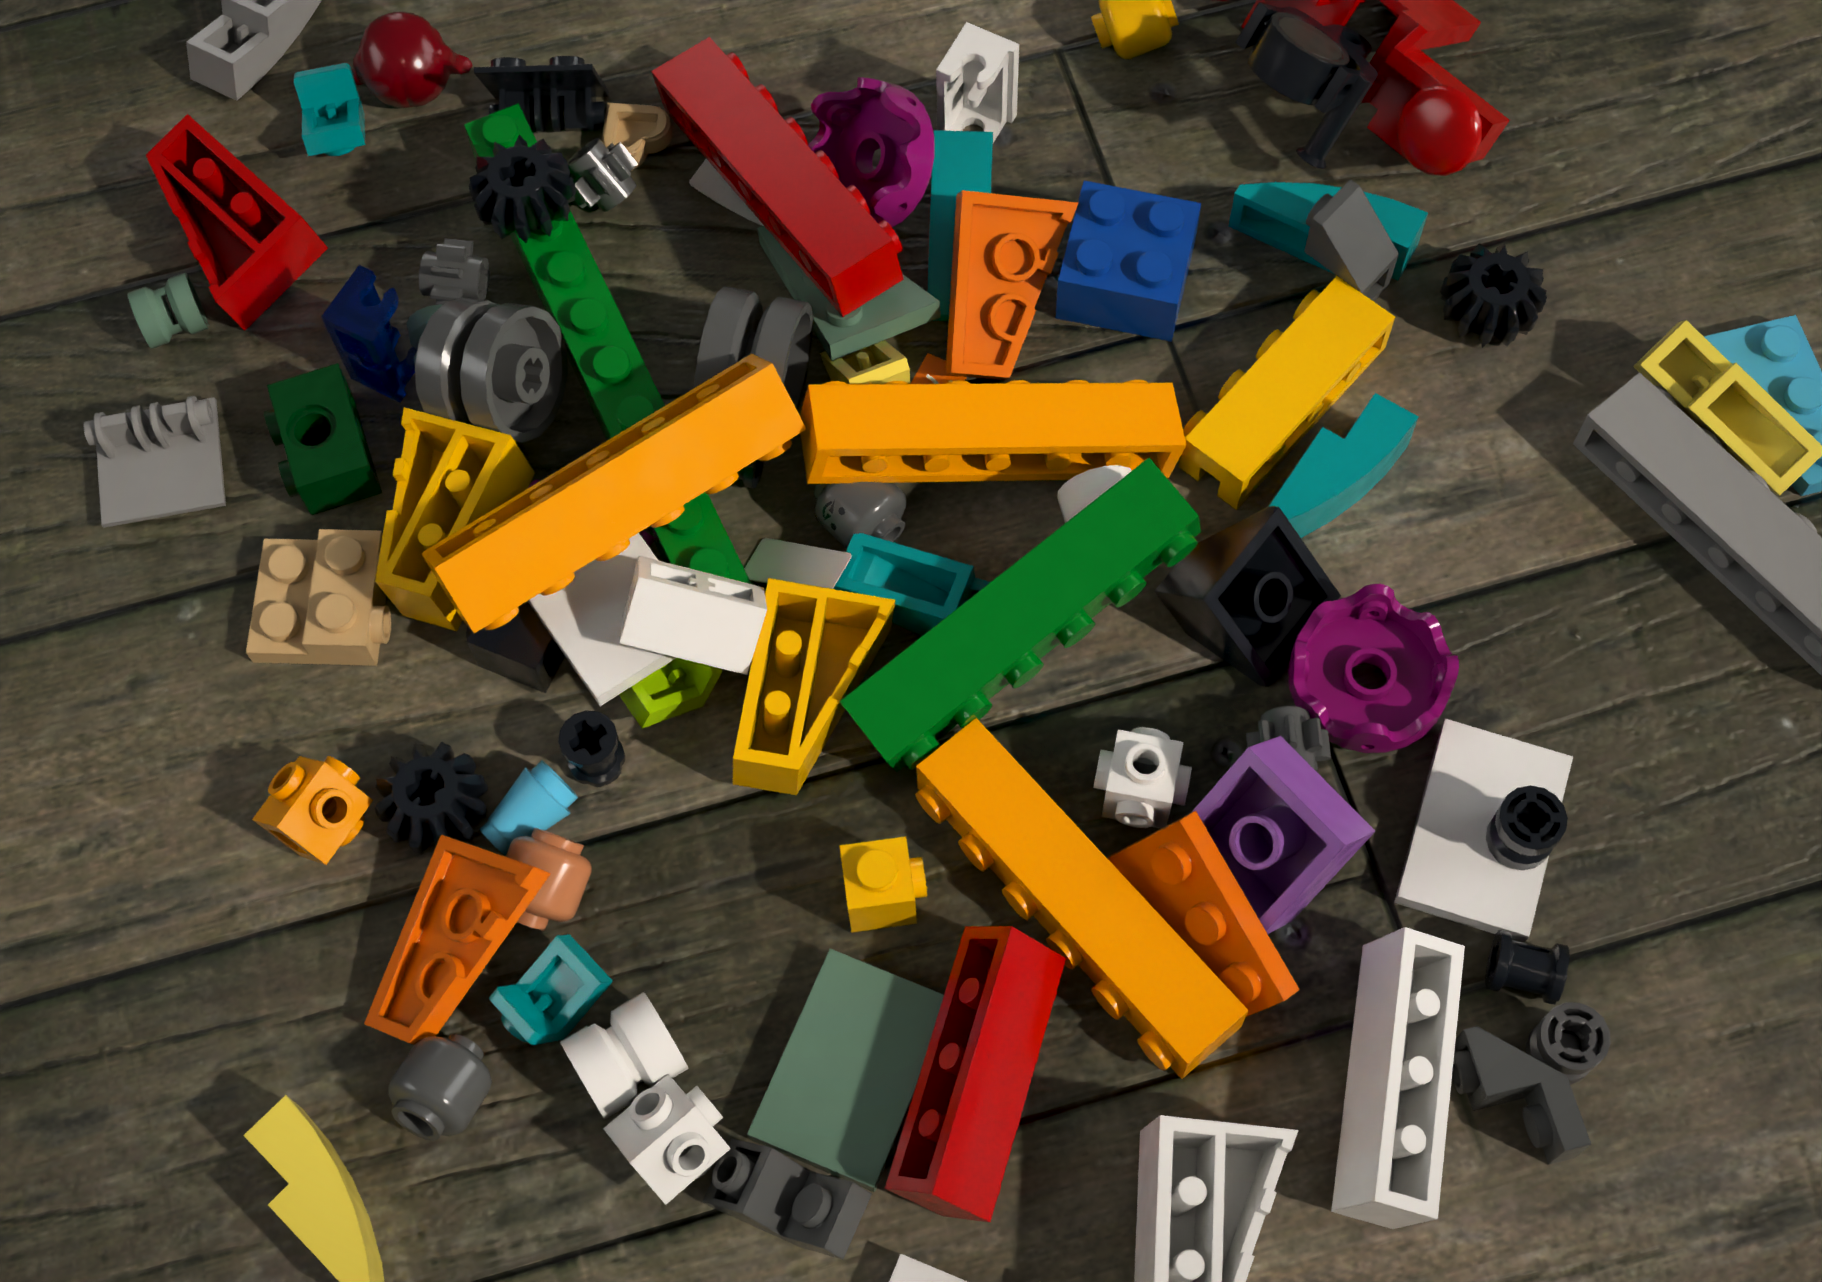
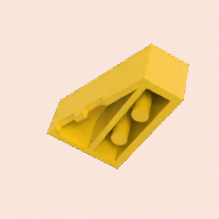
(804, 663)

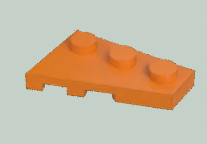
(998, 271)
(1202, 902)
(450, 935)

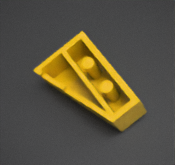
(444, 483)

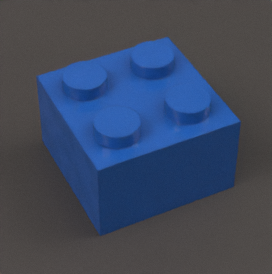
(1127, 260)

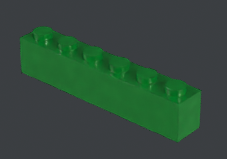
(1024, 615)

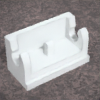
(978, 82)
(693, 615)

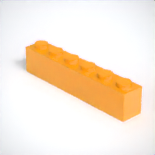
(985, 430)
(614, 493)
(1079, 899)

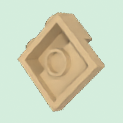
(319, 601)

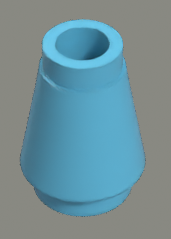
(534, 801)

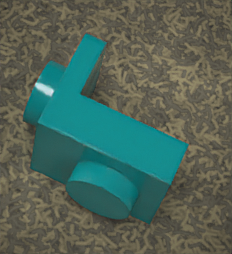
(330, 110)
(551, 993)

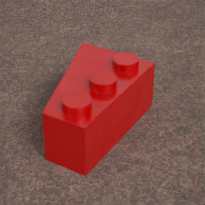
(234, 222)

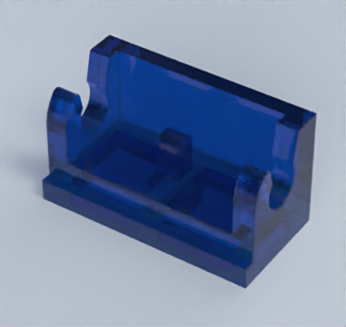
(365, 337)

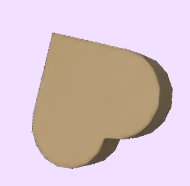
(638, 127)

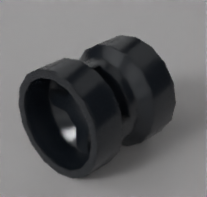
(1517, 839)

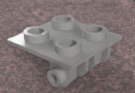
(158, 461)

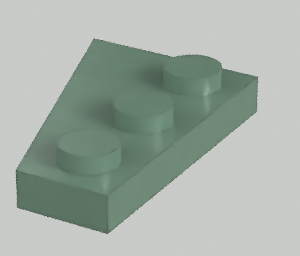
(881, 318)

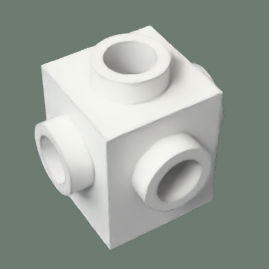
(1142, 778)
(669, 1136)

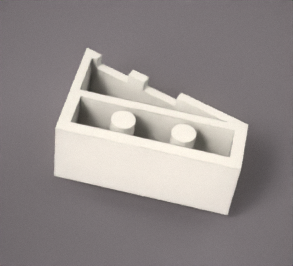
(1204, 1197)

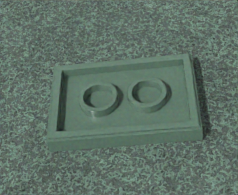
(848, 1070)

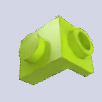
(670, 691)

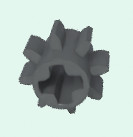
(602, 174)
(453, 272)
(1297, 730)

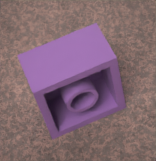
(1280, 829)

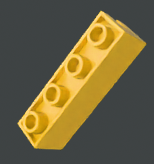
(1285, 390)

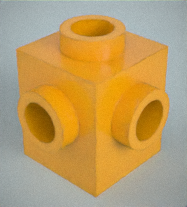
(314, 807)

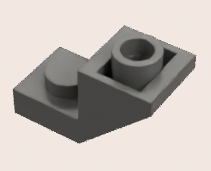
(1351, 240)
(1501, 1073)
(786, 1198)

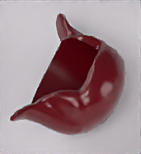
(405, 60)

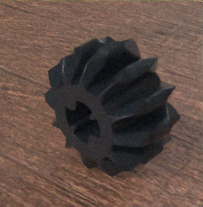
(522, 189)
(1493, 294)
(408, 798)

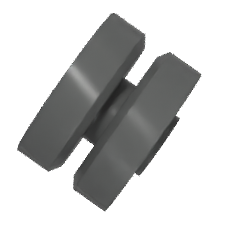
(740, 328)
(492, 366)

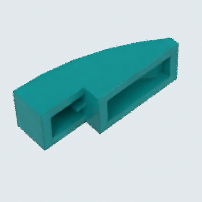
(959, 164)
(1279, 213)
(1341, 470)
(920, 582)

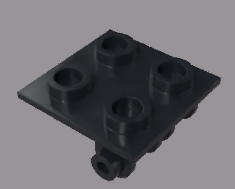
(563, 78)

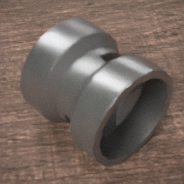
(1561, 1049)

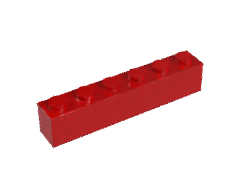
(779, 176)

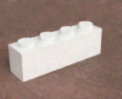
(1399, 1080)

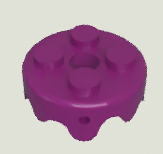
(870, 119)
(1378, 632)

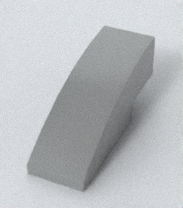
(245, 42)

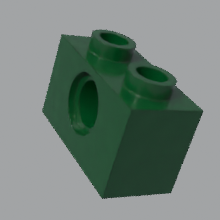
(339, 467)

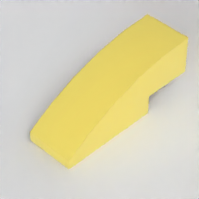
(1730, 406)
(321, 1196)

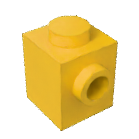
(881, 883)

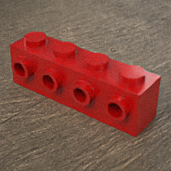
(979, 1075)

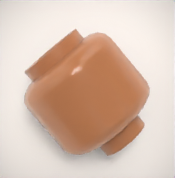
(568, 879)

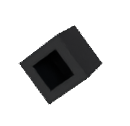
(518, 650)

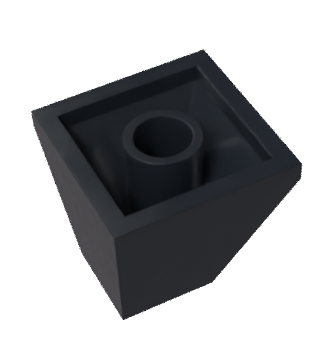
(1248, 593)

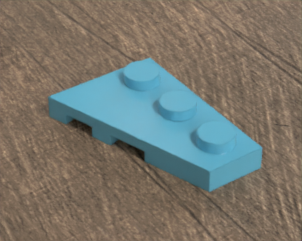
(1787, 369)

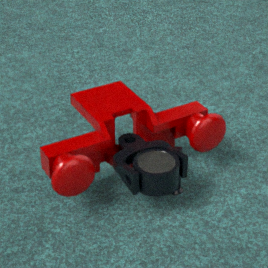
(1420, 105)

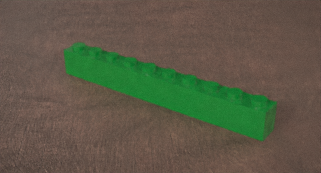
(604, 353)

